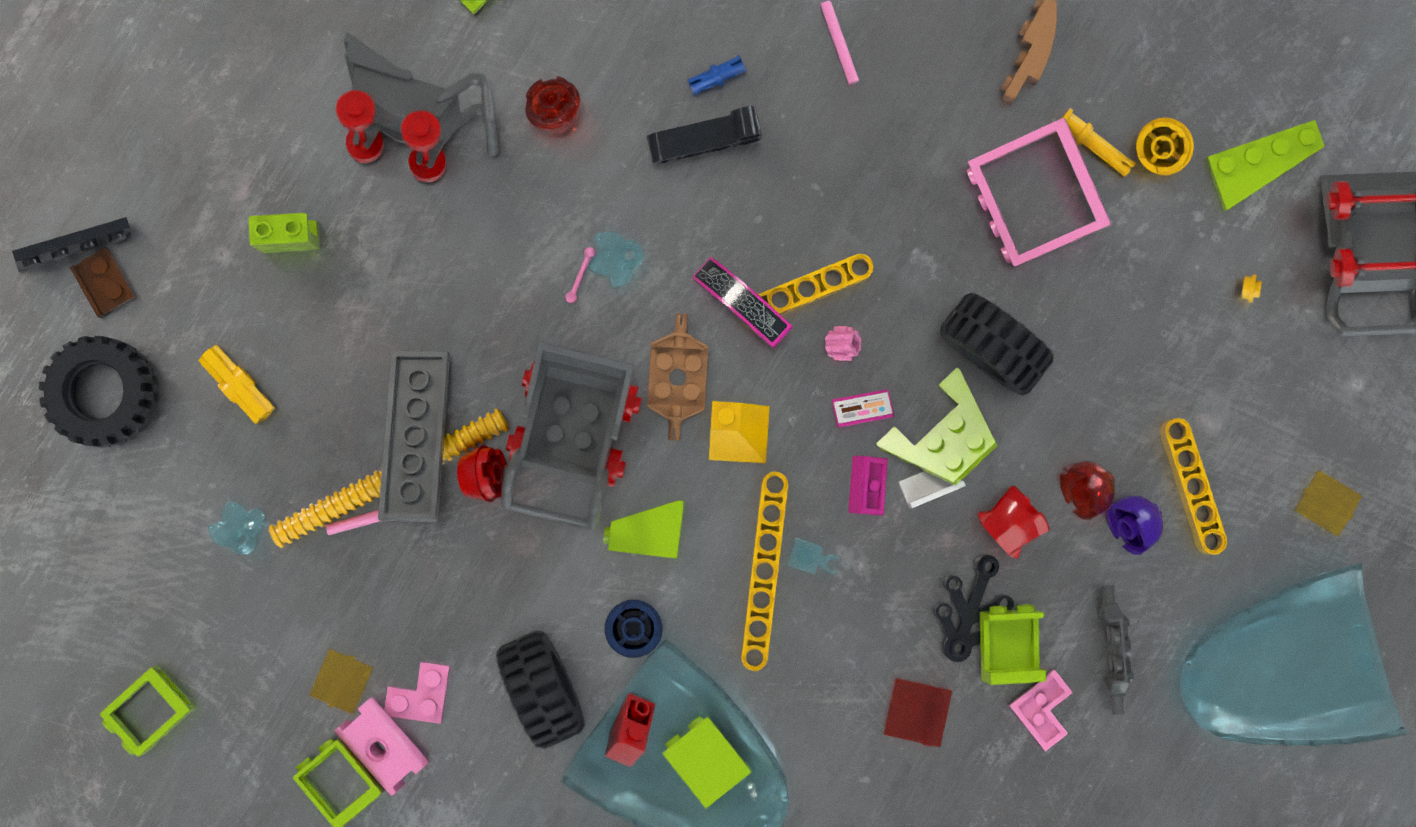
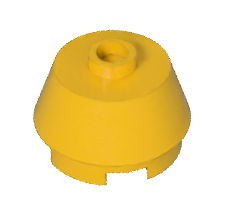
(1164, 146)

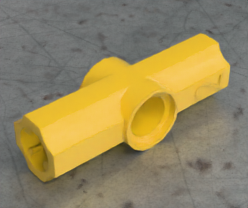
(236, 384)

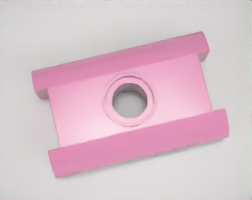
(377, 726)

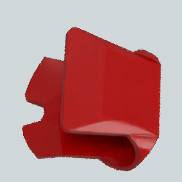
(1013, 522)

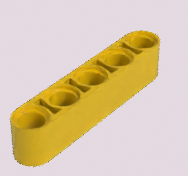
(817, 279)
(1203, 497)

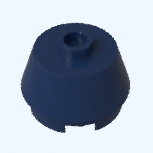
(633, 628)

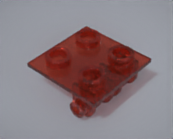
(918, 712)

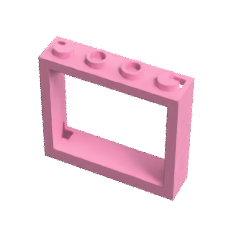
(989, 203)

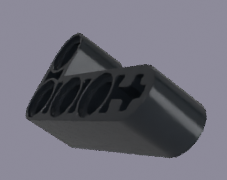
(705, 137)

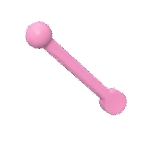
(571, 297)

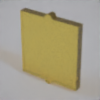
(1328, 503)
(341, 681)

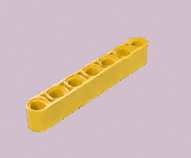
(766, 585)

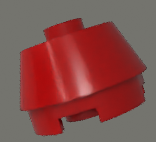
(481, 473)

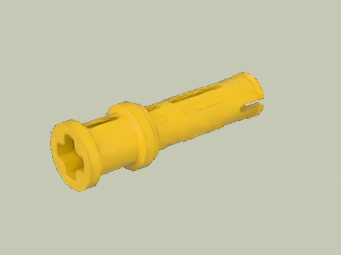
(1084, 134)

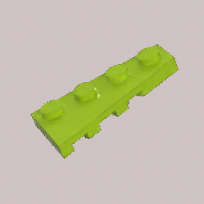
(1255, 164)

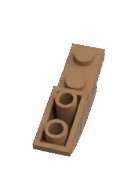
(1038, 40)

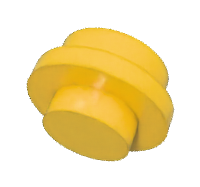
(1251, 288)

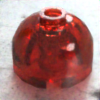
(1088, 487)

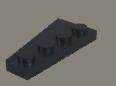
(71, 243)

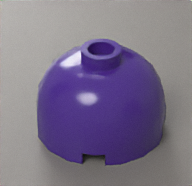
(1137, 523)

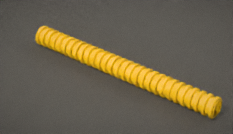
(368, 488)

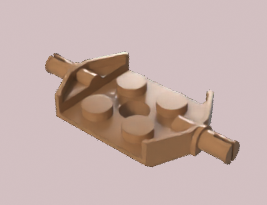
(672, 353)

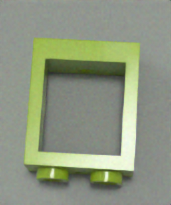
(167, 690)
(320, 800)

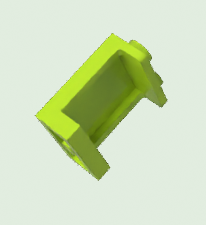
(283, 233)
(1010, 645)
(706, 761)

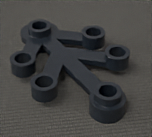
(968, 612)

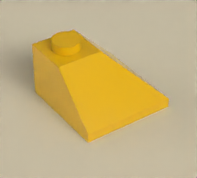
(739, 432)

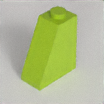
(648, 532)

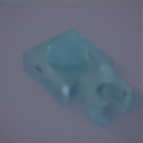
(808, 556)

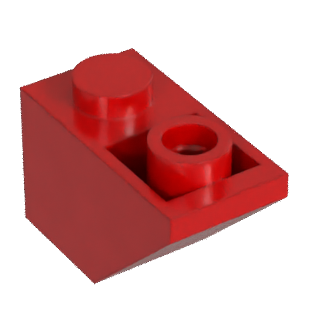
(630, 731)

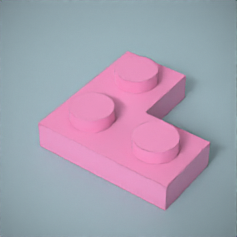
(426, 701)
(1034, 709)

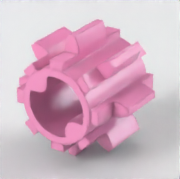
(843, 343)

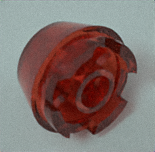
(553, 105)

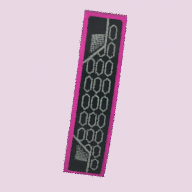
(742, 301)

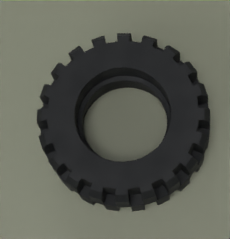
(997, 343)
(61, 385)
(540, 689)

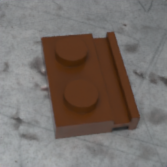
(103, 282)

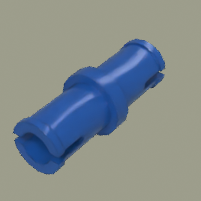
(716, 75)

